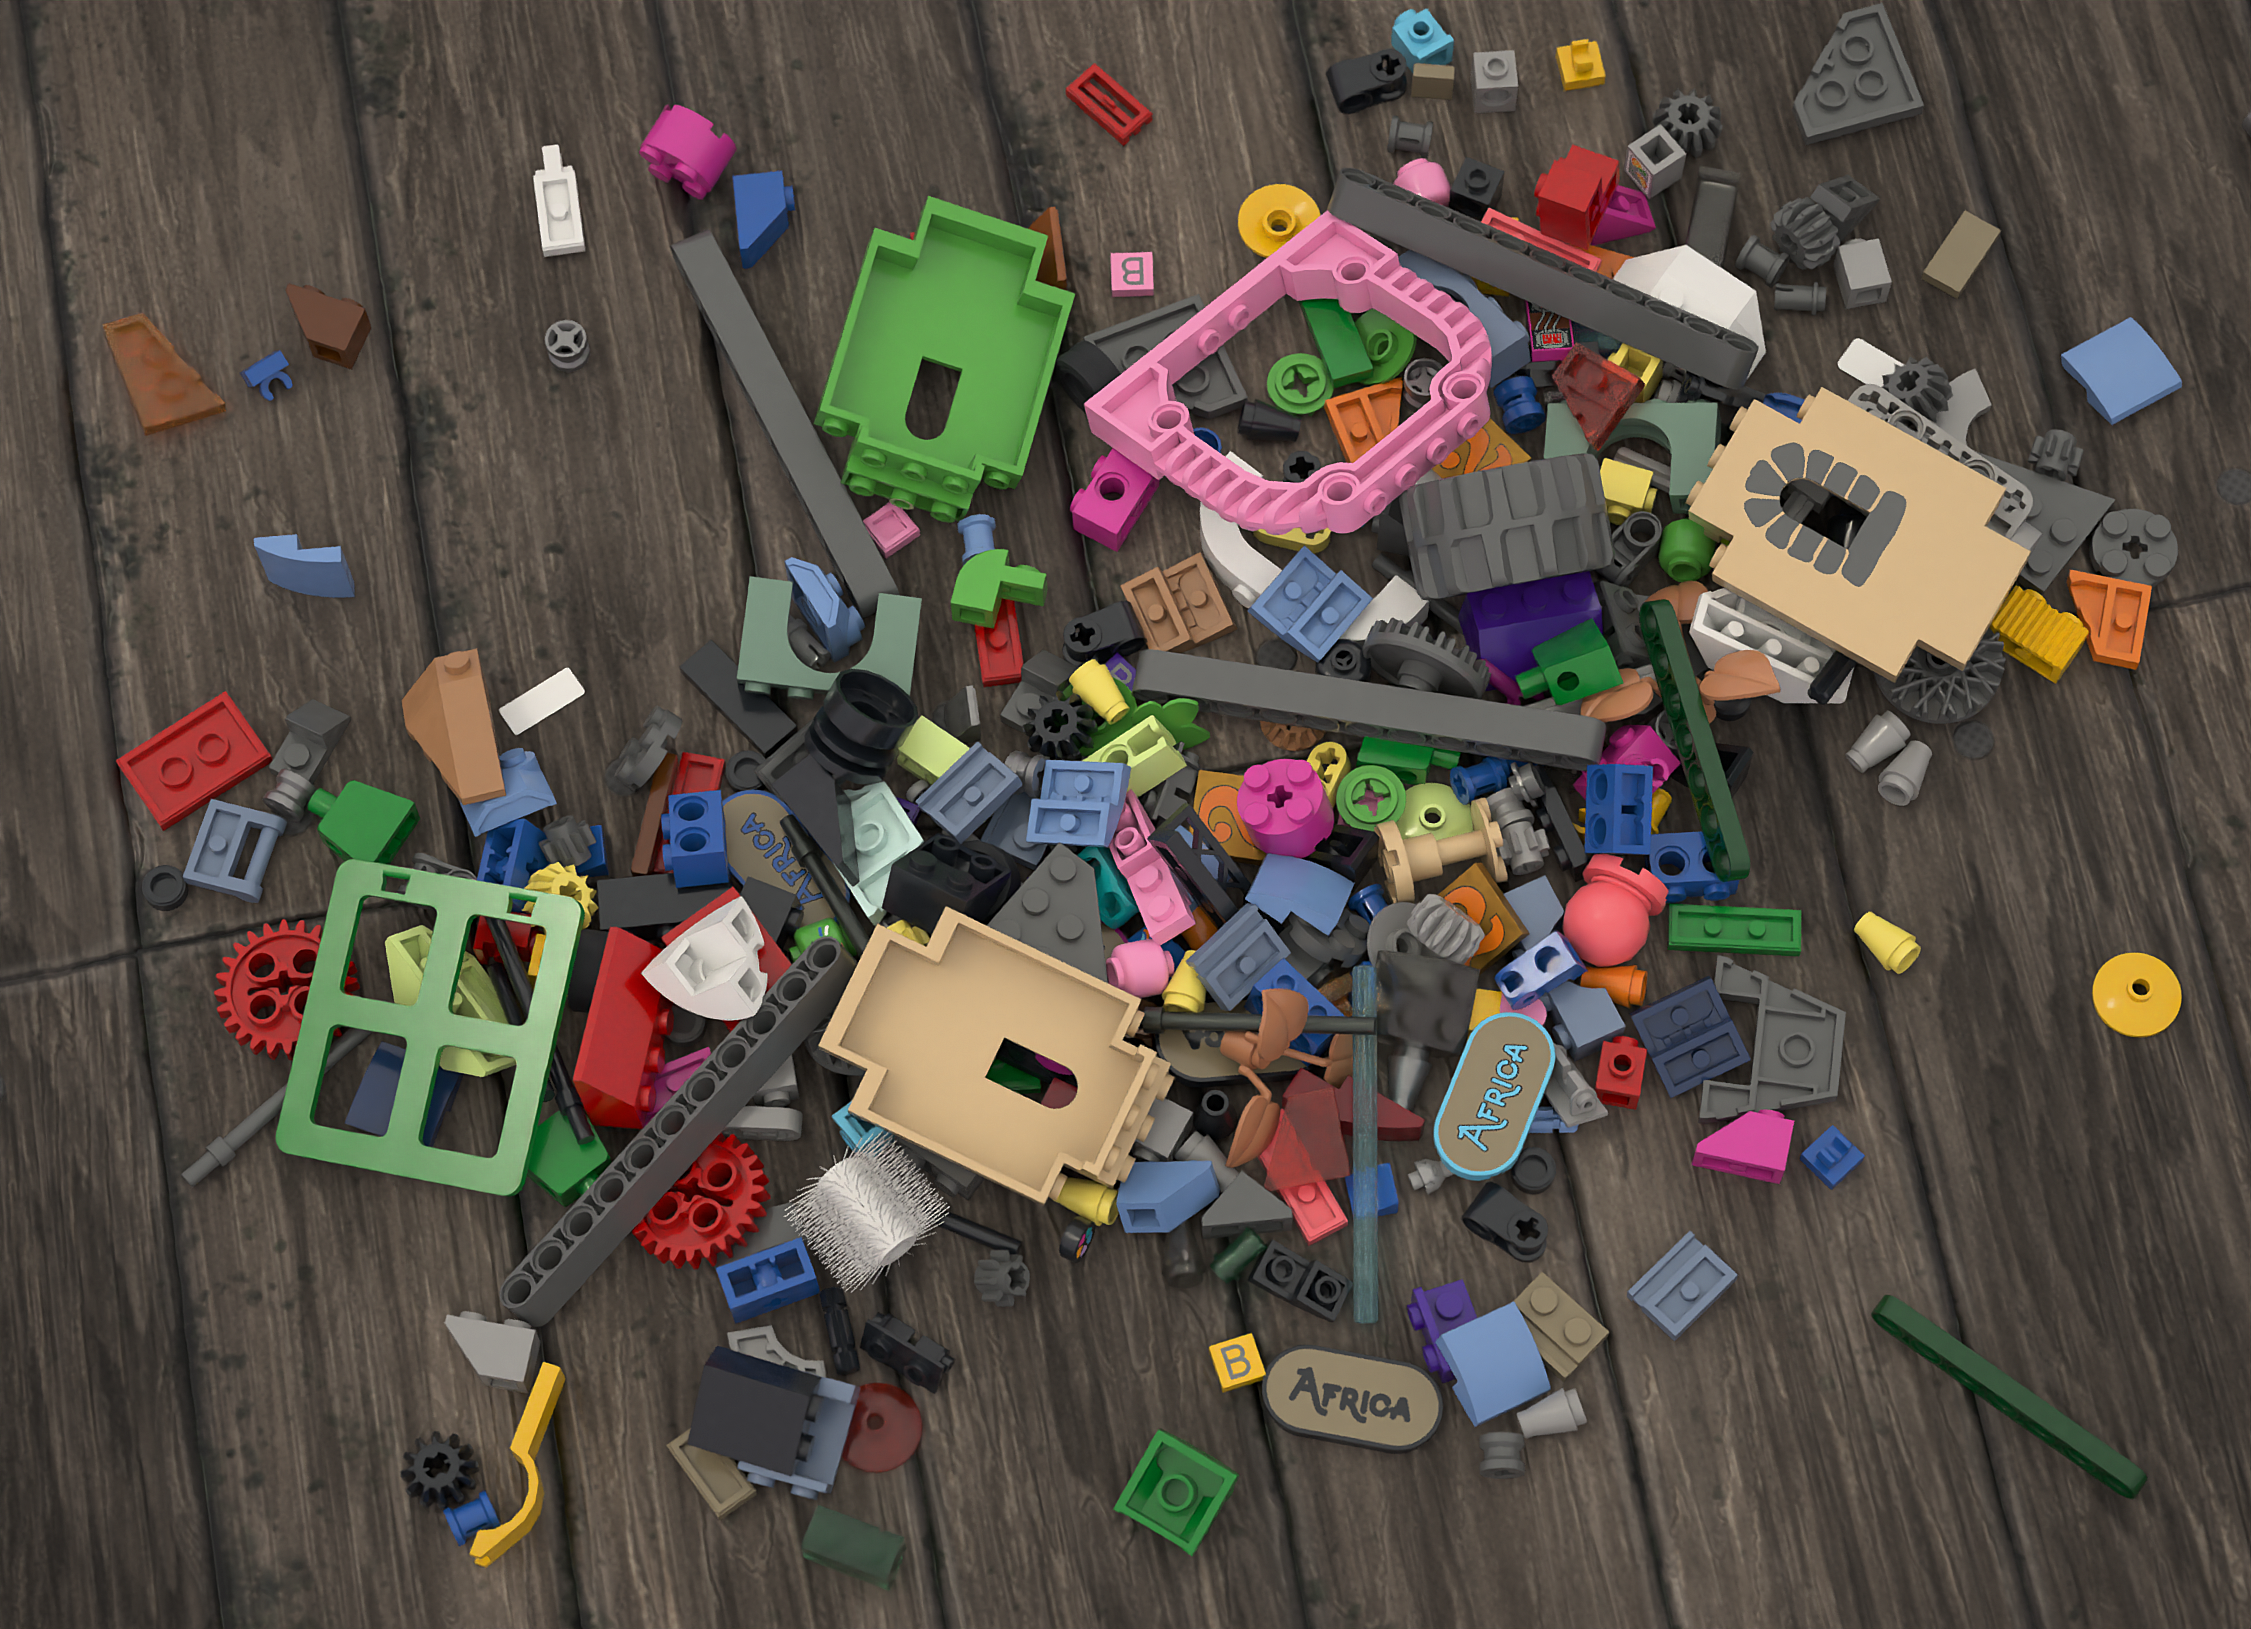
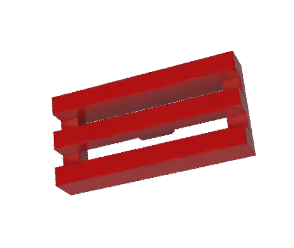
(1131, 126)

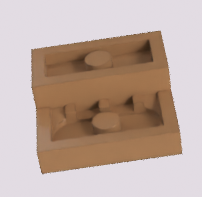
(1179, 606)

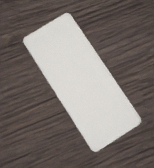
(541, 701)

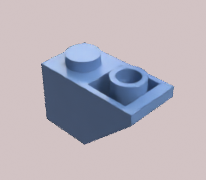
(1165, 1194)

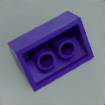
(1515, 618)

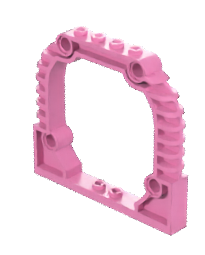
(1321, 262)

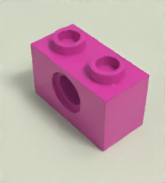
(1112, 520)

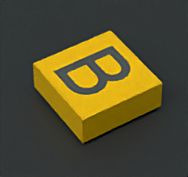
(1237, 1362)

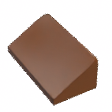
(1052, 263)

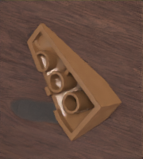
(455, 727)

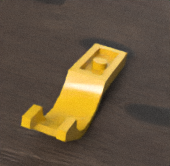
(525, 1446)

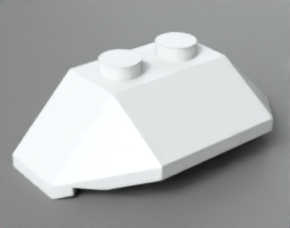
(1699, 287)
(1732, 624)

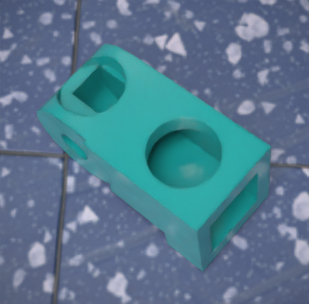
(1113, 891)

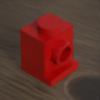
(522, 934)
(1617, 1086)

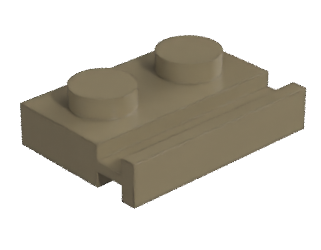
(1559, 1326)

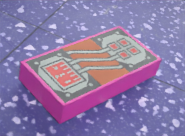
(1549, 334)

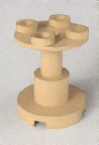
(1423, 856)

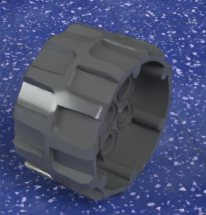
(1507, 526)

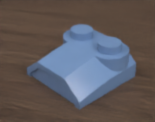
(822, 607)
(525, 793)

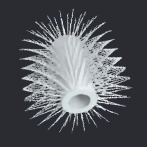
(866, 1211)

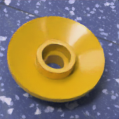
(1272, 207)
(2134, 1013)

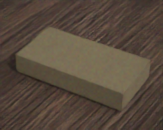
(1961, 254)
(713, 1476)

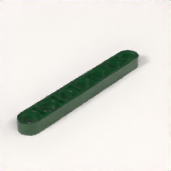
(1694, 741)
(2009, 1397)

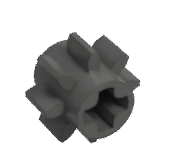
(2056, 454)
(567, 841)
(1002, 1278)

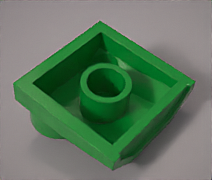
(1177, 1490)

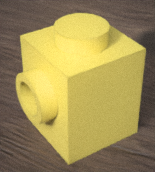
(1642, 365)
(1626, 490)

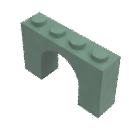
(1684, 429)
(770, 663)

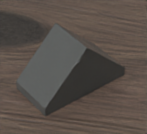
(1245, 1205)

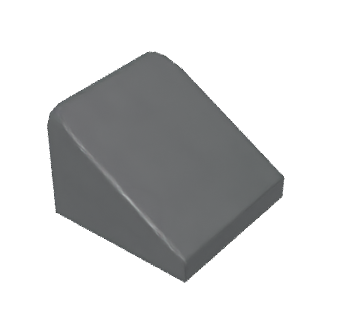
(963, 716)

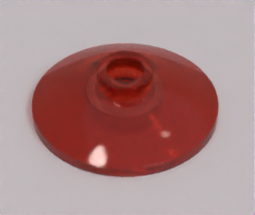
(894, 1442)

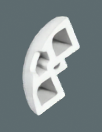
(714, 965)

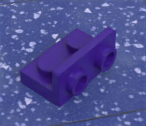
(1438, 1313)

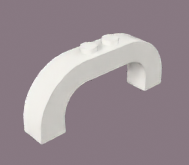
(1250, 573)

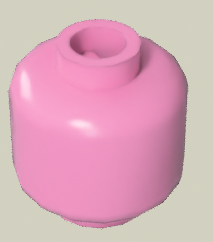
(1425, 180)
(1140, 968)

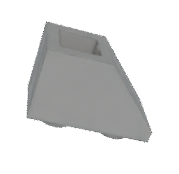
(498, 1353)

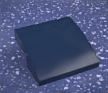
(1690, 1036)
(378, 1088)

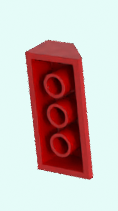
(623, 1036)

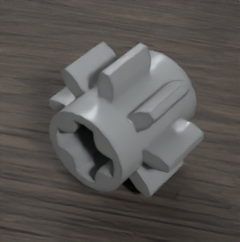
(1523, 847)

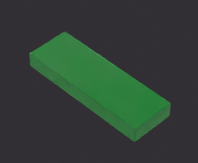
(1337, 341)
(1734, 930)

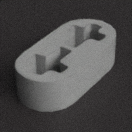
(765, 1124)

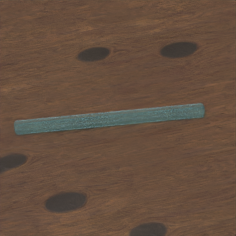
(1365, 1150)

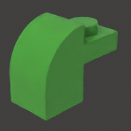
(989, 579)

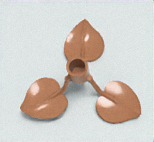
(1734, 675)
(1281, 1022)

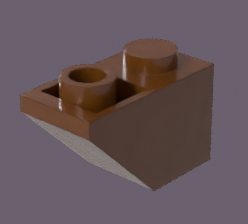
(330, 325)

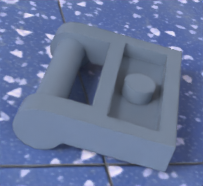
(221, 845)

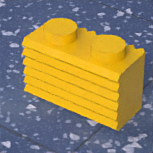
(2038, 633)

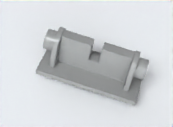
(1570, 1092)

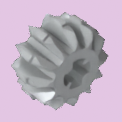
(1445, 929)

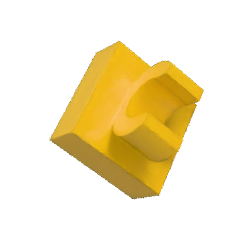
(1580, 65)

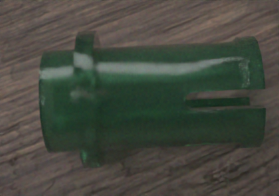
(1237, 1255)

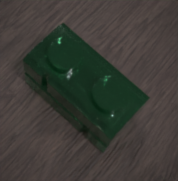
(853, 1547)

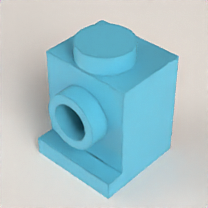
(1431, 48)
(855, 1128)

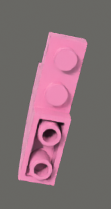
(1153, 884)

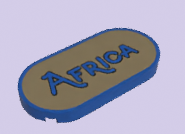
(763, 851)

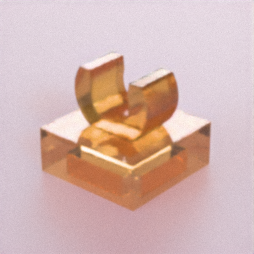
(1335, 990)

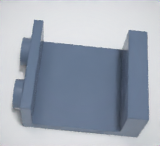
(829, 1443)

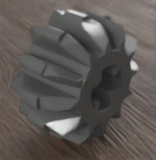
(1690, 121)
(1805, 233)
(1920, 386)

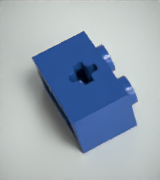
(512, 856)
(768, 1280)

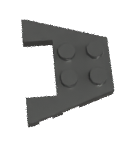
(1793, 1049)

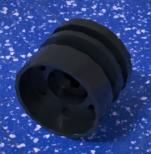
(861, 726)

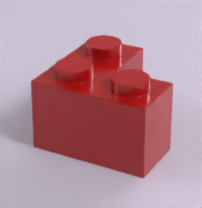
(1576, 195)

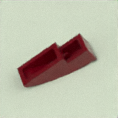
(1393, 1120)

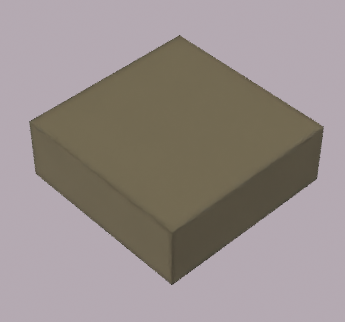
(1432, 81)

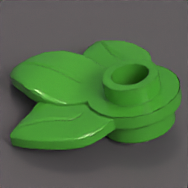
(1176, 718)

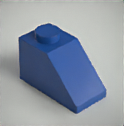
(761, 212)

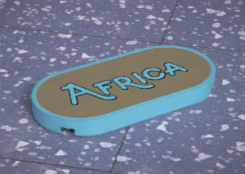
(1494, 1096)

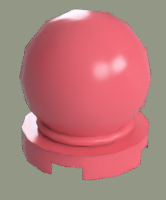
(1611, 913)

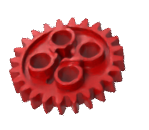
(287, 952)
(685, 1232)

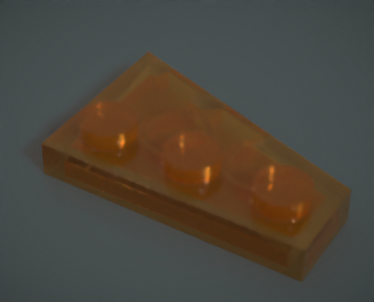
(156, 378)

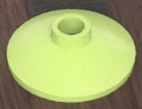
(1436, 799)

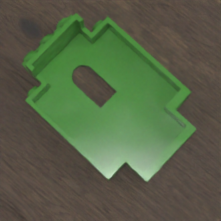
(963, 302)

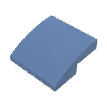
(2121, 370)
(305, 571)
(1310, 604)
(1078, 803)
(1300, 887)
(1494, 1364)

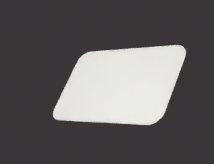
(1867, 363)

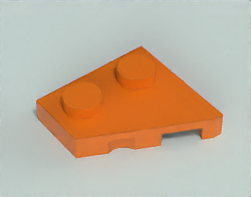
(2113, 615)

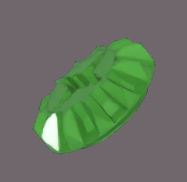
(1309, 370)
(1383, 784)

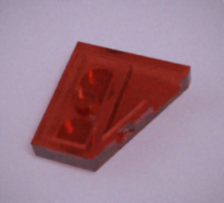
(1596, 392)

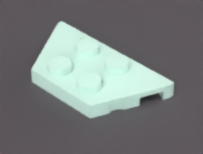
(881, 838)

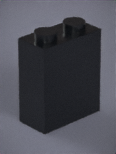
(755, 1411)

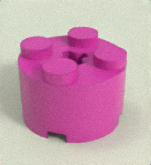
(687, 150)
(1285, 807)

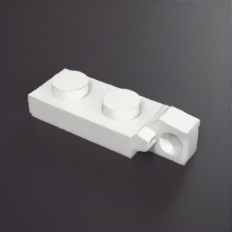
(558, 206)

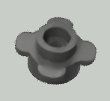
(1526, 783)

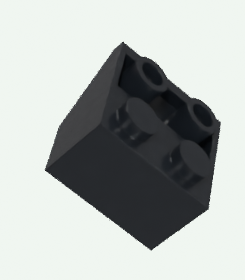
(943, 876)

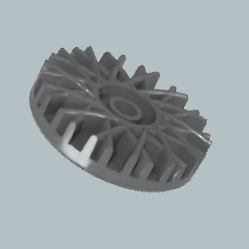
(1418, 662)
(1942, 691)

